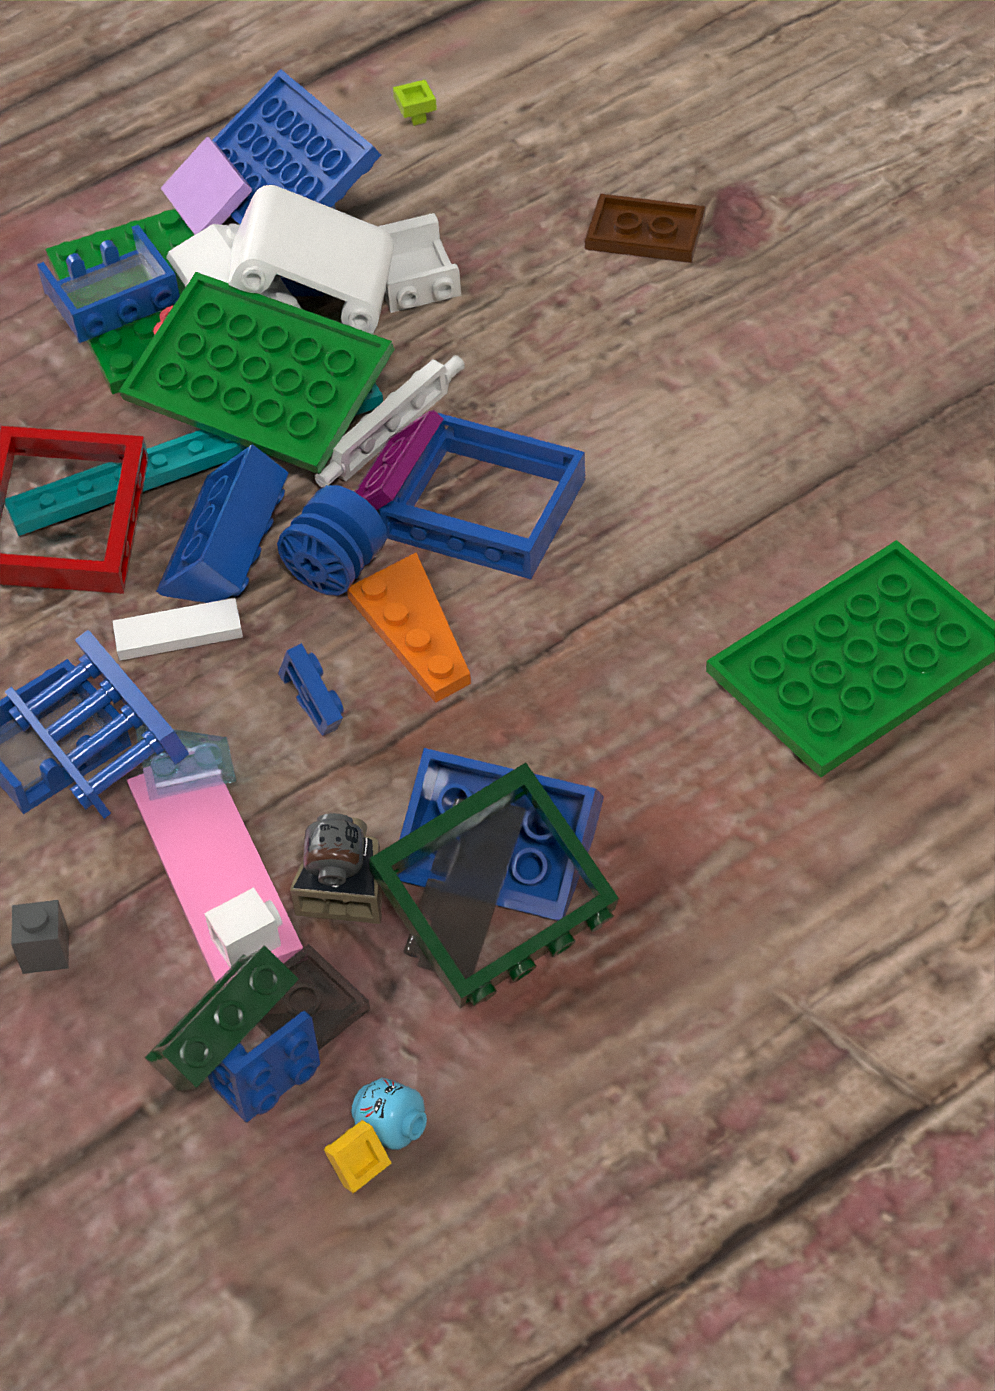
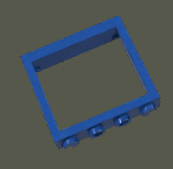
(473, 541)

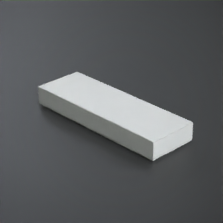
(177, 629)

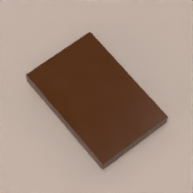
(645, 228)

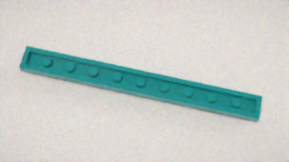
(100, 484)

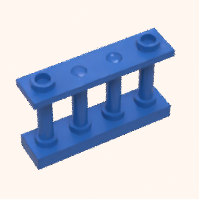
(135, 713)

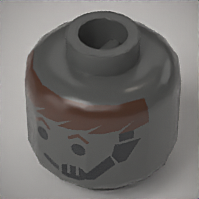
(333, 849)

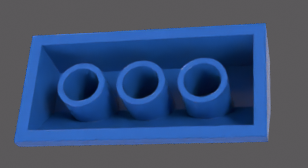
(225, 529)

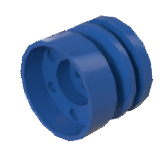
(332, 540)

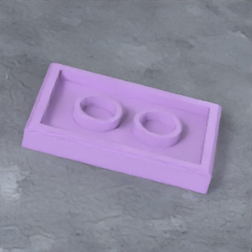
(206, 187)

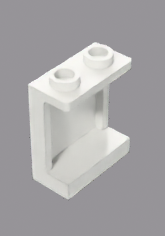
(419, 265)

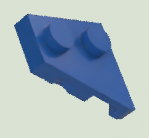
(320, 704)

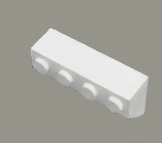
(211, 255)

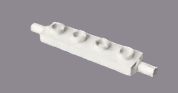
(392, 415)

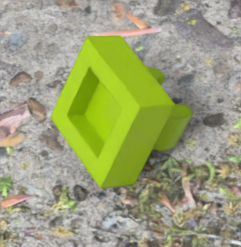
(415, 100)

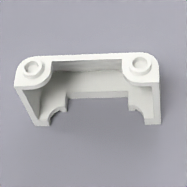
(315, 248)

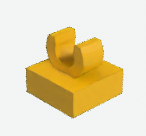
(357, 1156)

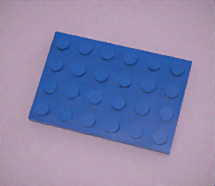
(294, 144)

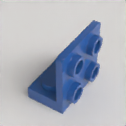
(257, 1079)

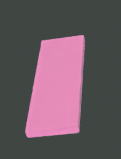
(208, 861)

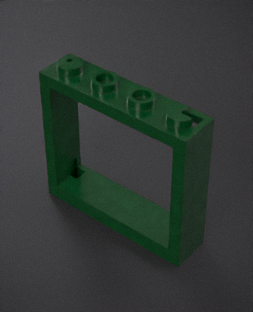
(452, 824)

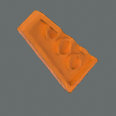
(412, 624)

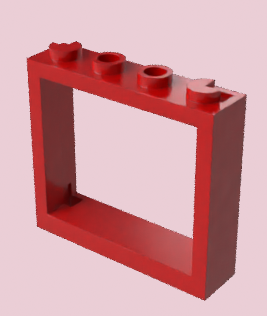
(68, 573)

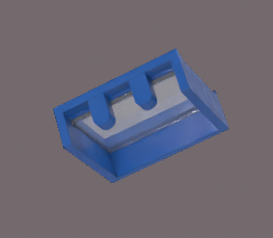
(113, 291)
(26, 764)

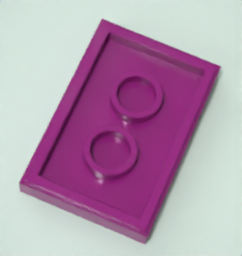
(397, 460)

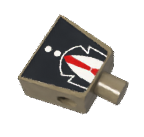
(354, 900)

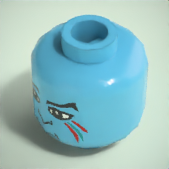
(392, 1111)

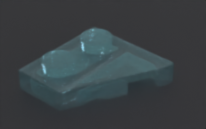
(204, 767)

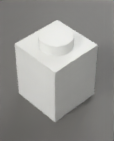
(244, 926)

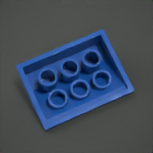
(539, 872)

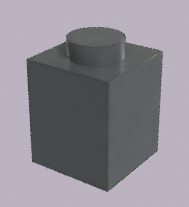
(40, 936)

